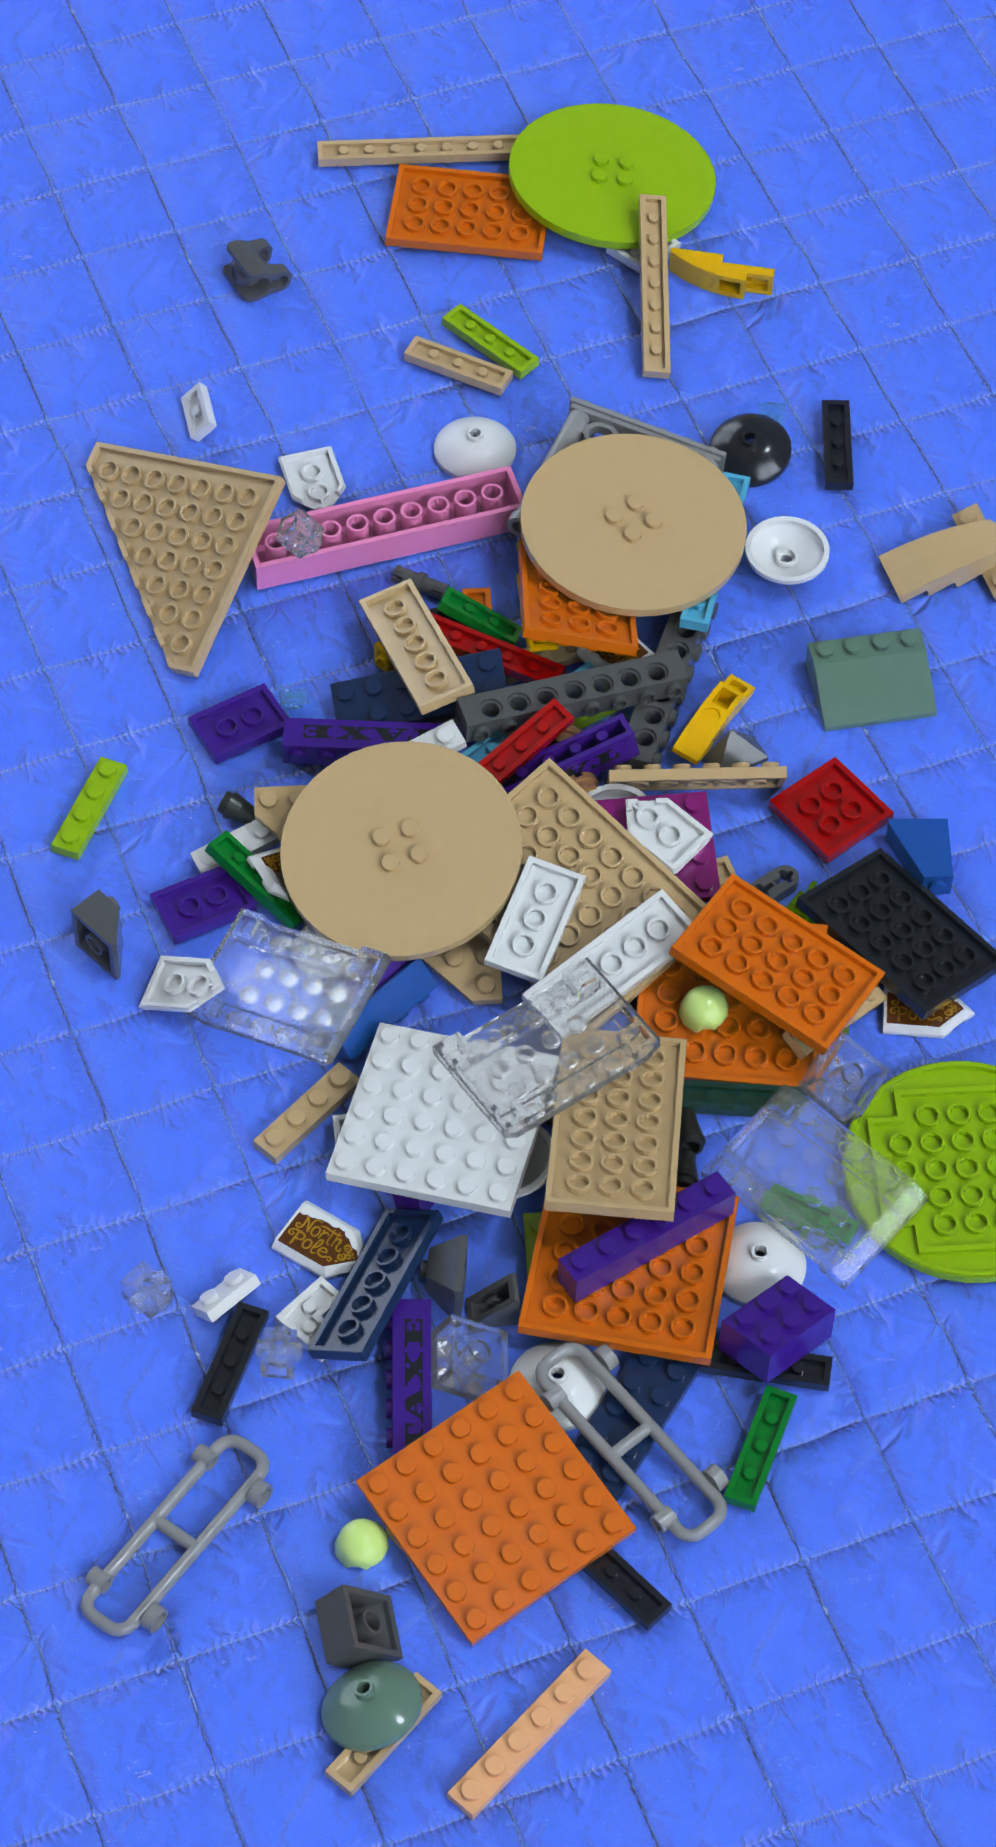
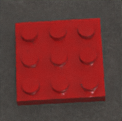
(830, 809)

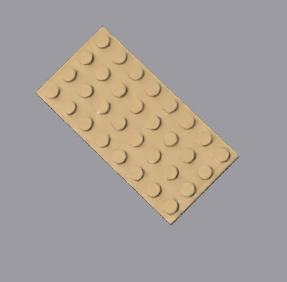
(622, 1143)

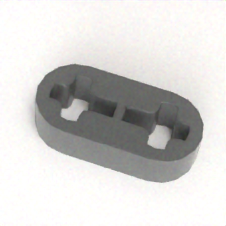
(770, 882)

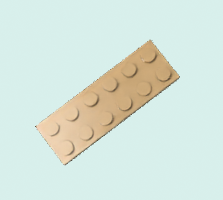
(416, 646)
(706, 778)

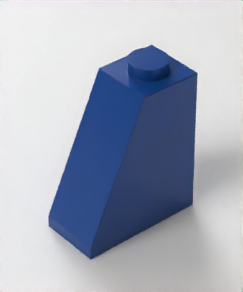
(923, 851)

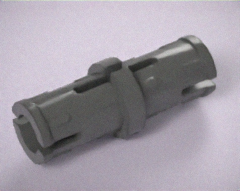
(421, 580)

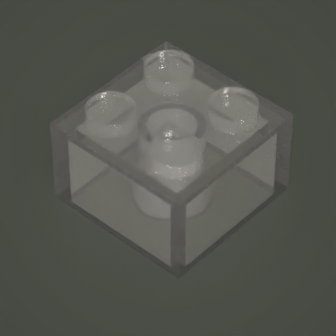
(844, 1079)
(468, 1357)

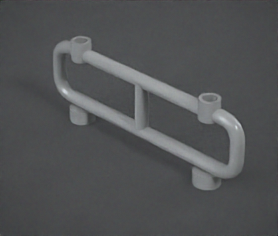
(600, 1363)
(149, 1612)

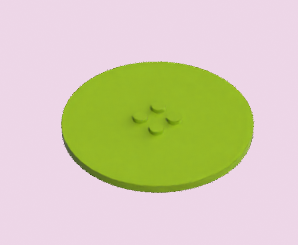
(592, 161)
(942, 1134)

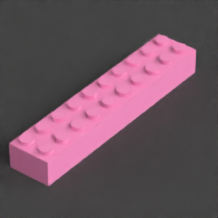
(393, 526)

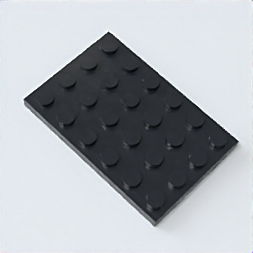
(901, 930)

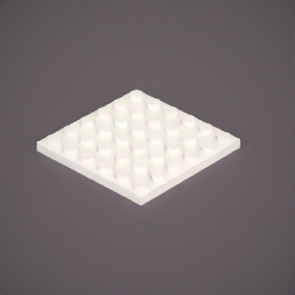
(422, 1134)

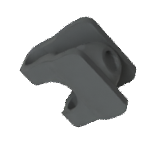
(251, 273)

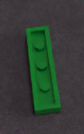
(232, 857)
(760, 1448)

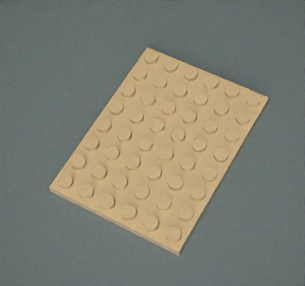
(576, 833)

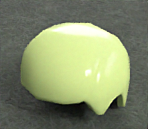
(703, 1008)
(361, 1544)

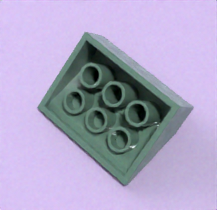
(871, 679)

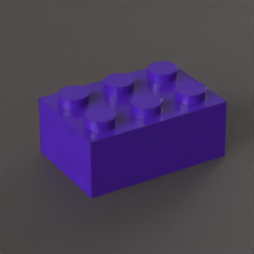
(776, 1329)

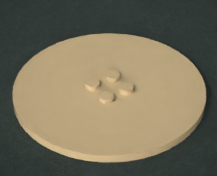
(633, 525)
(401, 850)

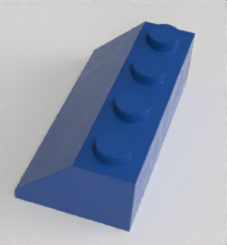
(388, 1005)

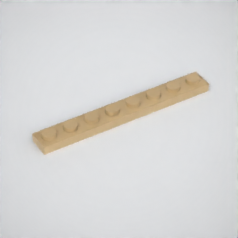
(415, 150)
(654, 286)

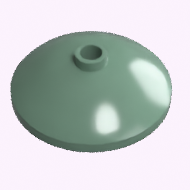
(371, 1706)

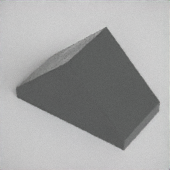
(496, 1304)

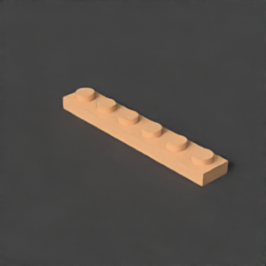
(528, 1734)

